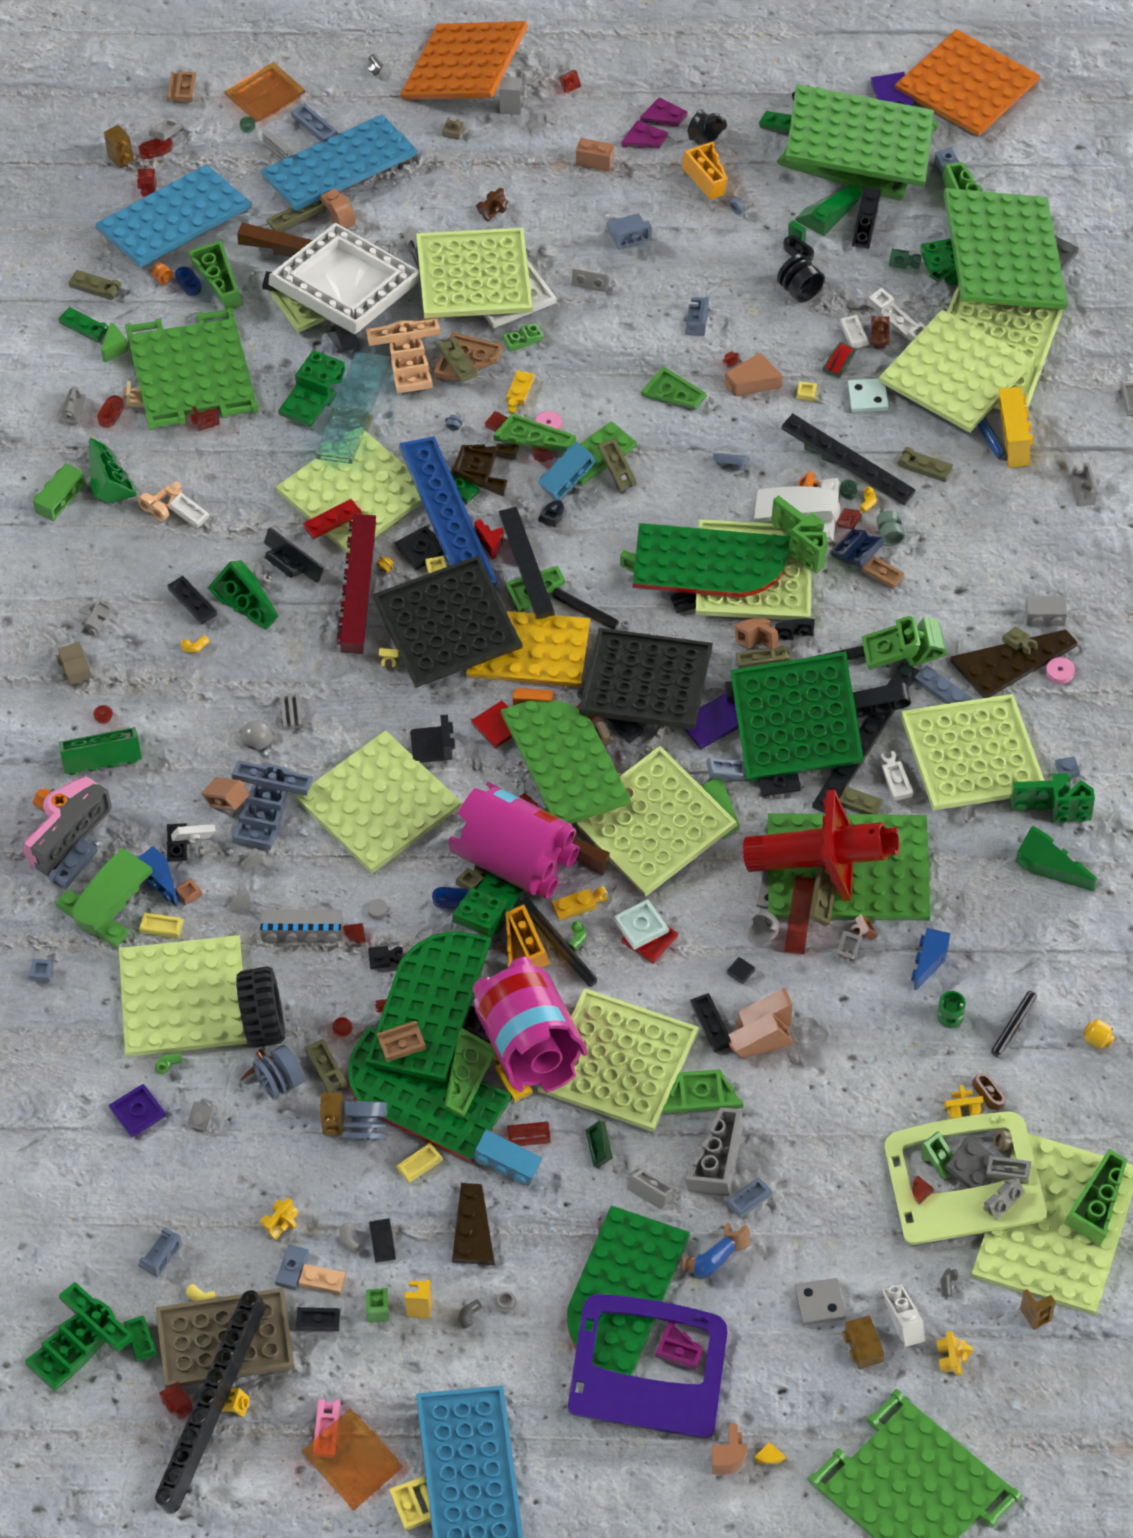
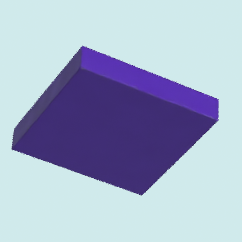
(137, 1110)

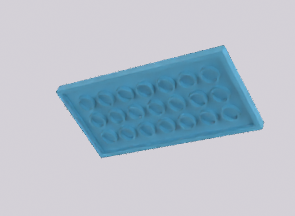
(339, 162)
(173, 215)
(469, 1464)

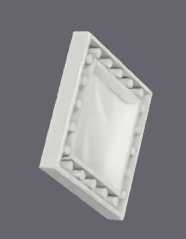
(344, 278)

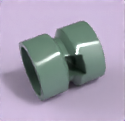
(890, 527)

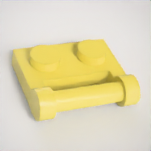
(407, 1503)

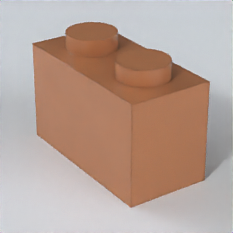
(595, 154)
(225, 793)

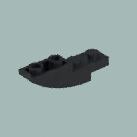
(866, 218)

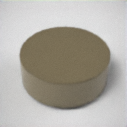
(1002, 1141)

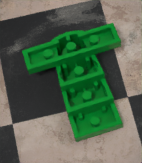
(77, 1338)

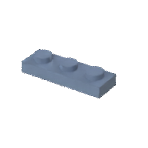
(313, 122)
(940, 686)

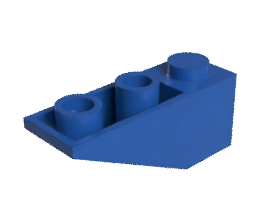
(161, 877)
(932, 956)

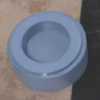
(737, 205)

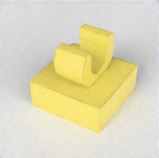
(389, 654)

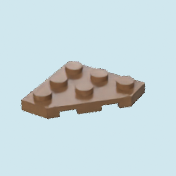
(479, 352)

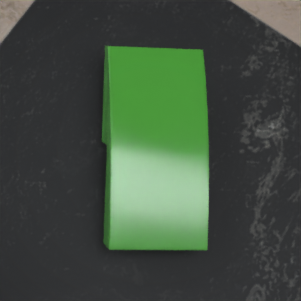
(526, 336)

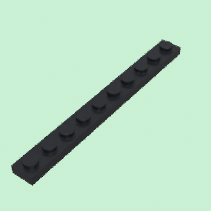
(869, 733)

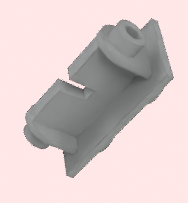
(590, 280)
(72, 406)
(98, 609)
(660, 737)
(1008, 1195)

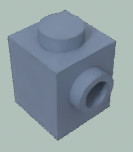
(944, 157)

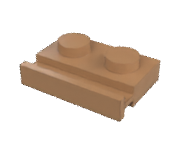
(181, 86)
(401, 1041)

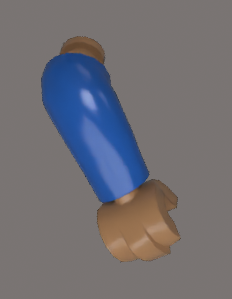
(711, 1260)

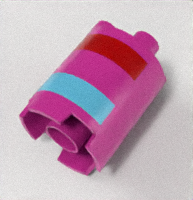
(514, 840)
(529, 1026)

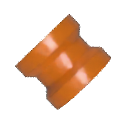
(162, 273)

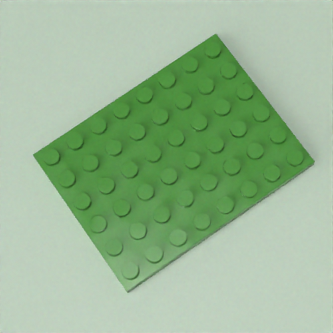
(859, 135)
(1005, 249)
(880, 889)

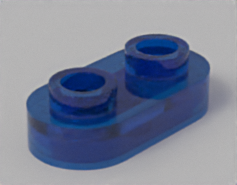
(190, 284)
(451, 895)

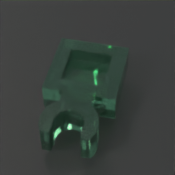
(901, 259)

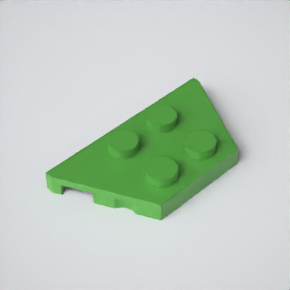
(701, 1092)

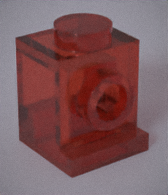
(146, 181)
(176, 1400)

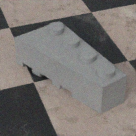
(716, 1162)

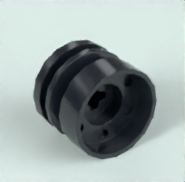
(800, 278)

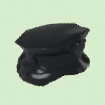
(706, 126)

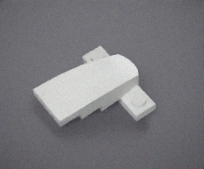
(819, 501)

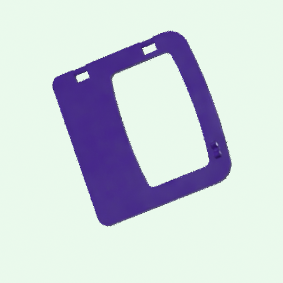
(643, 1401)

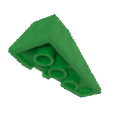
(830, 210)
(106, 476)
(242, 592)
(1045, 859)

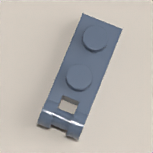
(73, 863)

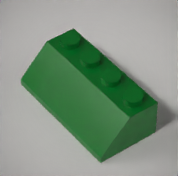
(100, 751)

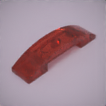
(799, 915)

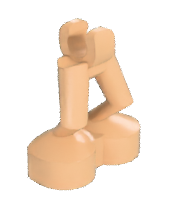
(153, 504)

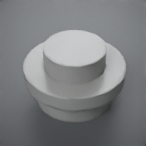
(505, 1302)

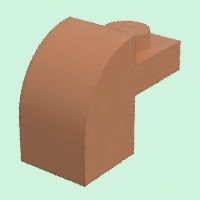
(339, 208)
(756, 631)
(731, 1457)

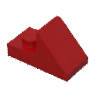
(490, 539)

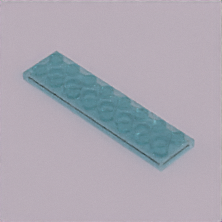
(353, 408)

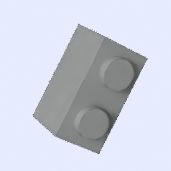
(511, 95)
(1046, 610)

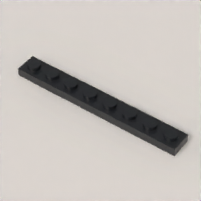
(848, 459)

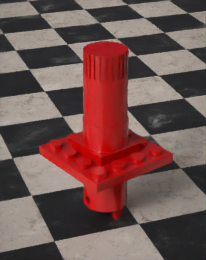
(832, 846)

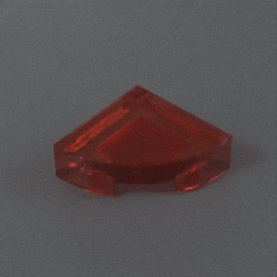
(355, 933)
(921, 1189)

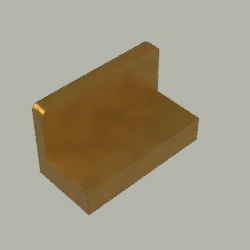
(1037, 1312)

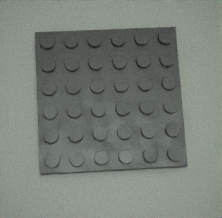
(447, 621)
(646, 678)

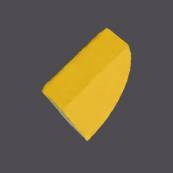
(769, 1455)

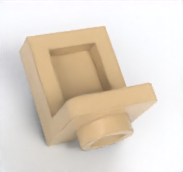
(132, 396)

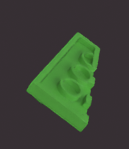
(534, 434)
(468, 1069)

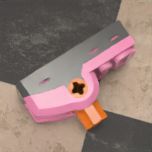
(70, 816)

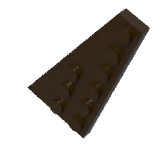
(1001, 665)

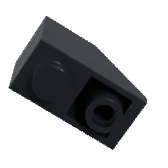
(342, 338)

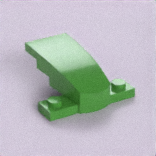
(106, 897)

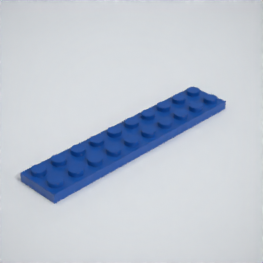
(443, 502)

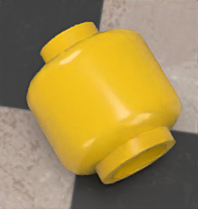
(1098, 1034)

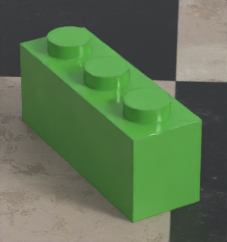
(59, 492)

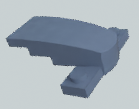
(266, 802)

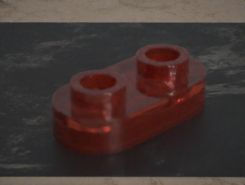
(155, 148)
(108, 415)

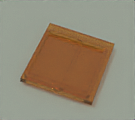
(265, 92)
(352, 1459)

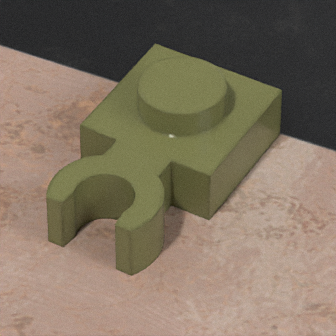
(1019, 639)
(471, 878)

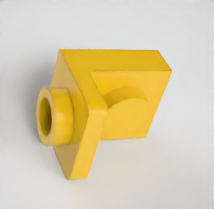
(237, 1402)

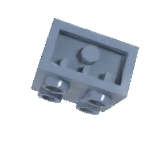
(629, 231)

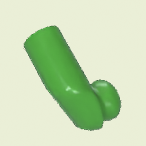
(579, 935)
(166, 1062)

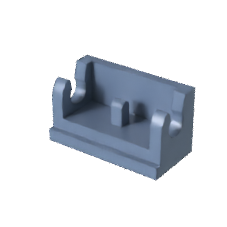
(697, 316)
(161, 1252)

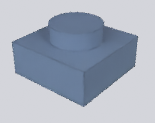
(1068, 766)
(41, 970)

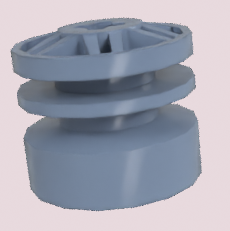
(275, 1073)
(364, 1120)

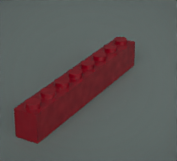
(358, 584)

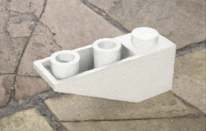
(904, 1315)

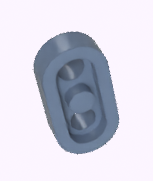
(724, 458)

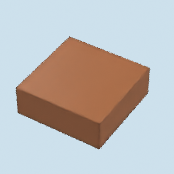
(188, 891)

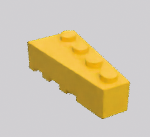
(1015, 426)

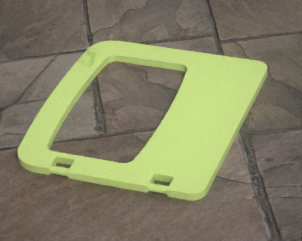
(962, 1211)

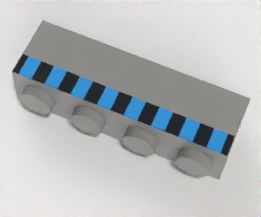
(301, 925)

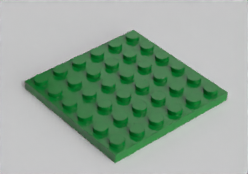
(796, 716)

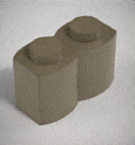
(74, 663)

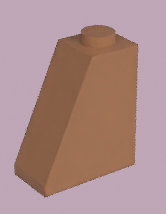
(753, 376)
(777, 1003)
(760, 1036)

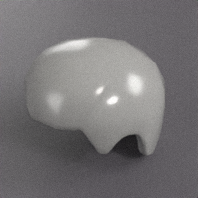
(256, 734)
(764, 927)

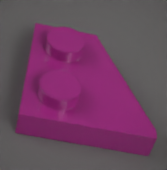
(664, 113)
(644, 136)
(679, 1348)

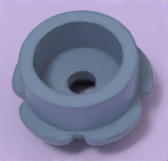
(453, 422)

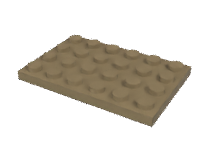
(194, 1331)

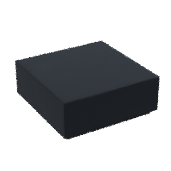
(740, 970)

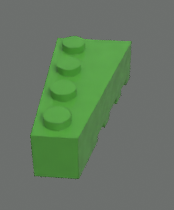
(958, 177)
(215, 270)
(1096, 1202)

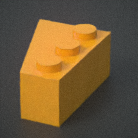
(705, 170)
(523, 938)

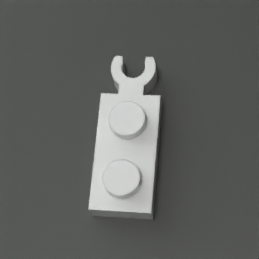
(896, 777)

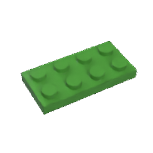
(604, 434)

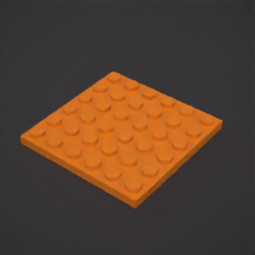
(464, 60)
(967, 82)

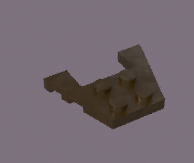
(476, 464)

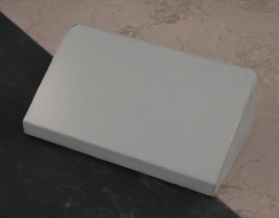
(650, 1188)

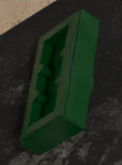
(599, 1144)

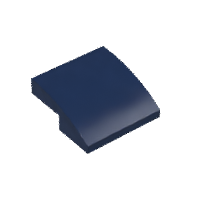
(857, 548)

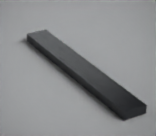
(526, 563)

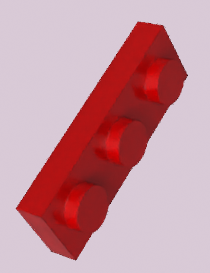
(331, 519)

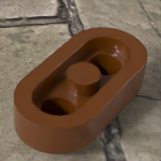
(989, 1090)

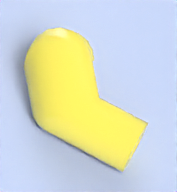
(196, 1294)

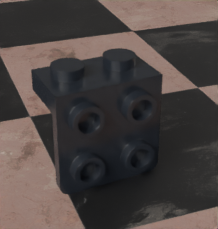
(433, 742)

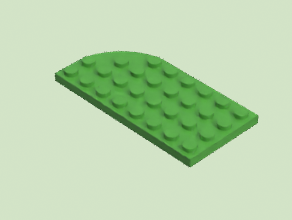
(565, 759)

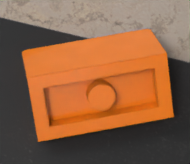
(522, 695)

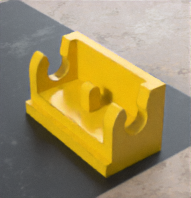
(419, 1303)

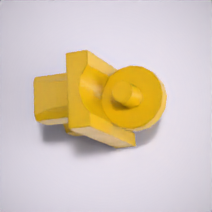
(953, 1106)
(281, 1219)
(956, 1353)

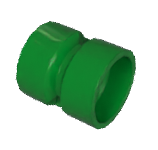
(951, 1009)

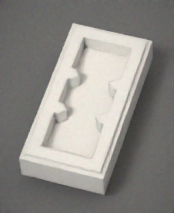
(854, 331)
(189, 510)
(193, 833)

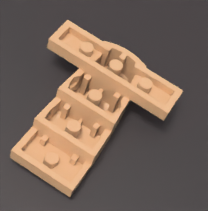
(407, 351)

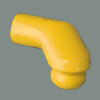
(870, 499)

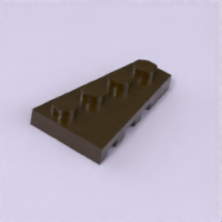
(472, 1230)

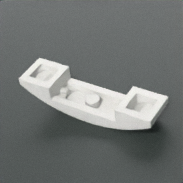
(899, 320)

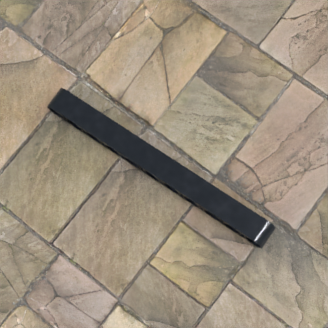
(210, 1410)

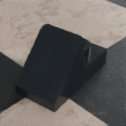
(382, 1240)

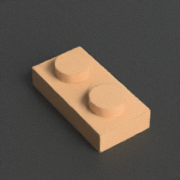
(322, 1279)

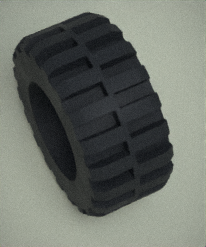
(260, 1007)

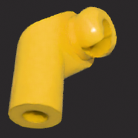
(190, 647)

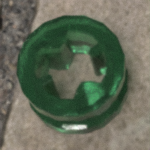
(247, 120)
(848, 484)

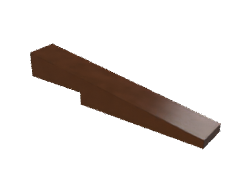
(280, 242)
(592, 856)

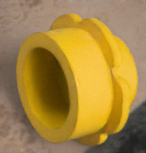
(385, 564)

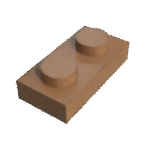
(883, 572)

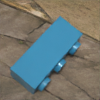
(566, 471)
(507, 1158)

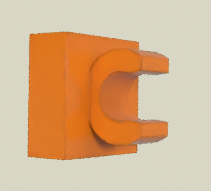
(808, 480)

